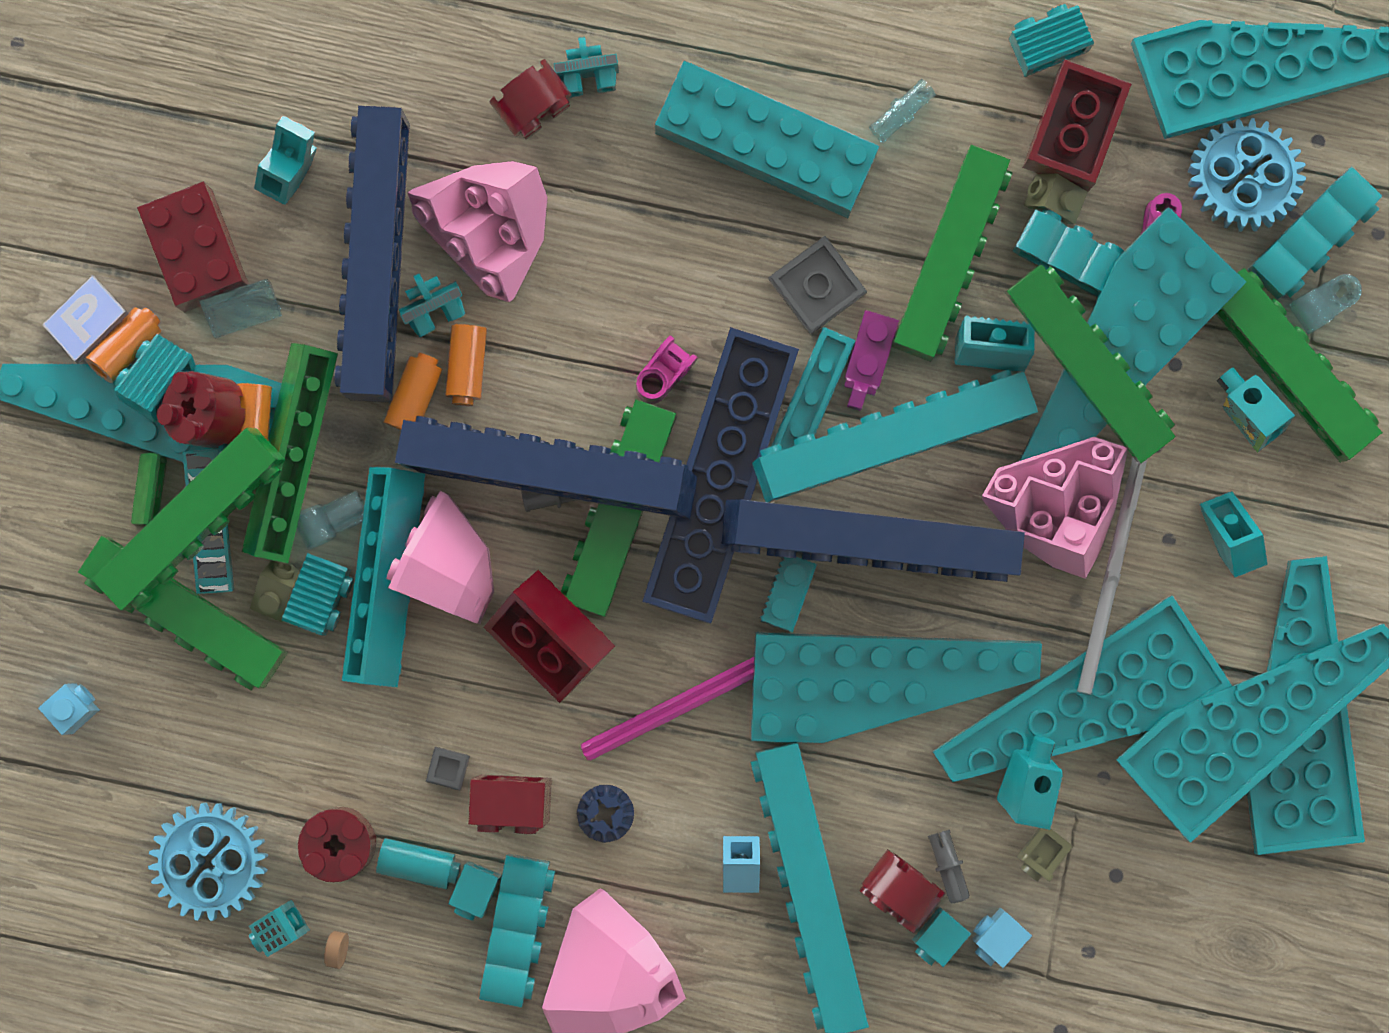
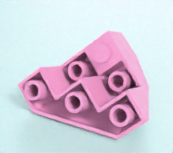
(486, 222)
(1061, 501)
(445, 563)
(608, 973)

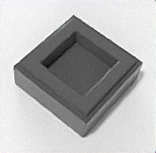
(447, 768)

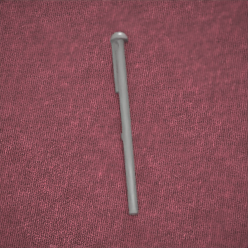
(1111, 576)

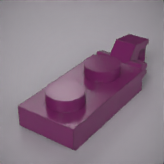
(869, 357)

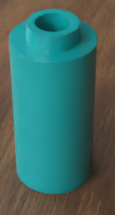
(417, 864)

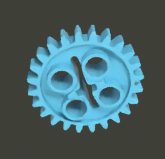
(1267, 198)
(231, 882)

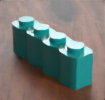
(1315, 232)
(1067, 251)
(515, 930)

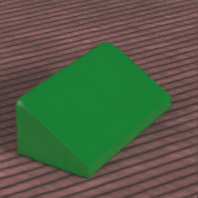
(148, 488)

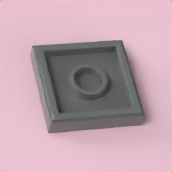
(817, 285)

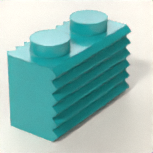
(1051, 39)
(994, 344)
(151, 375)
(788, 593)
(318, 595)

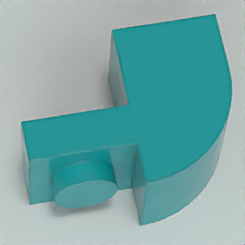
(286, 162)

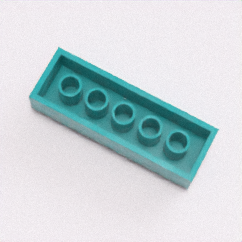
(766, 139)

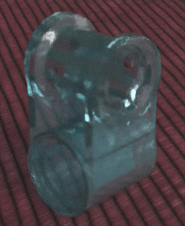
(1322, 304)

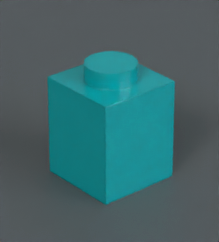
(474, 891)
(940, 938)

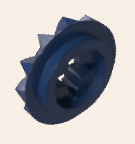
(621, 819)

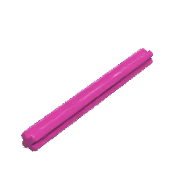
(668, 710)

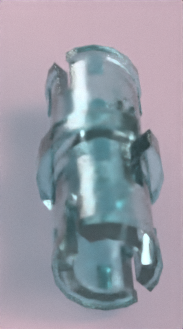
(902, 110)

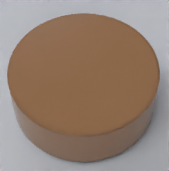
(336, 949)

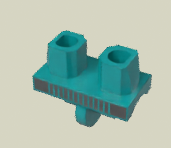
(601, 67)
(418, 311)

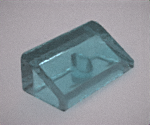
(241, 308)

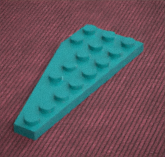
(1230, 71)
(1148, 311)
(88, 401)
(1140, 678)
(846, 684)
(1228, 742)
(1314, 791)

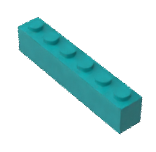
(377, 611)

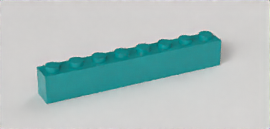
(895, 436)
(811, 889)

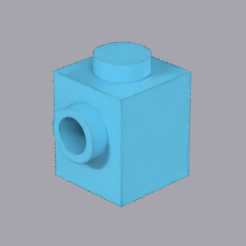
(69, 708)
(741, 864)
(999, 938)

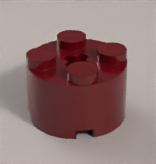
(531, 99)
(202, 410)
(321, 859)
(901, 891)

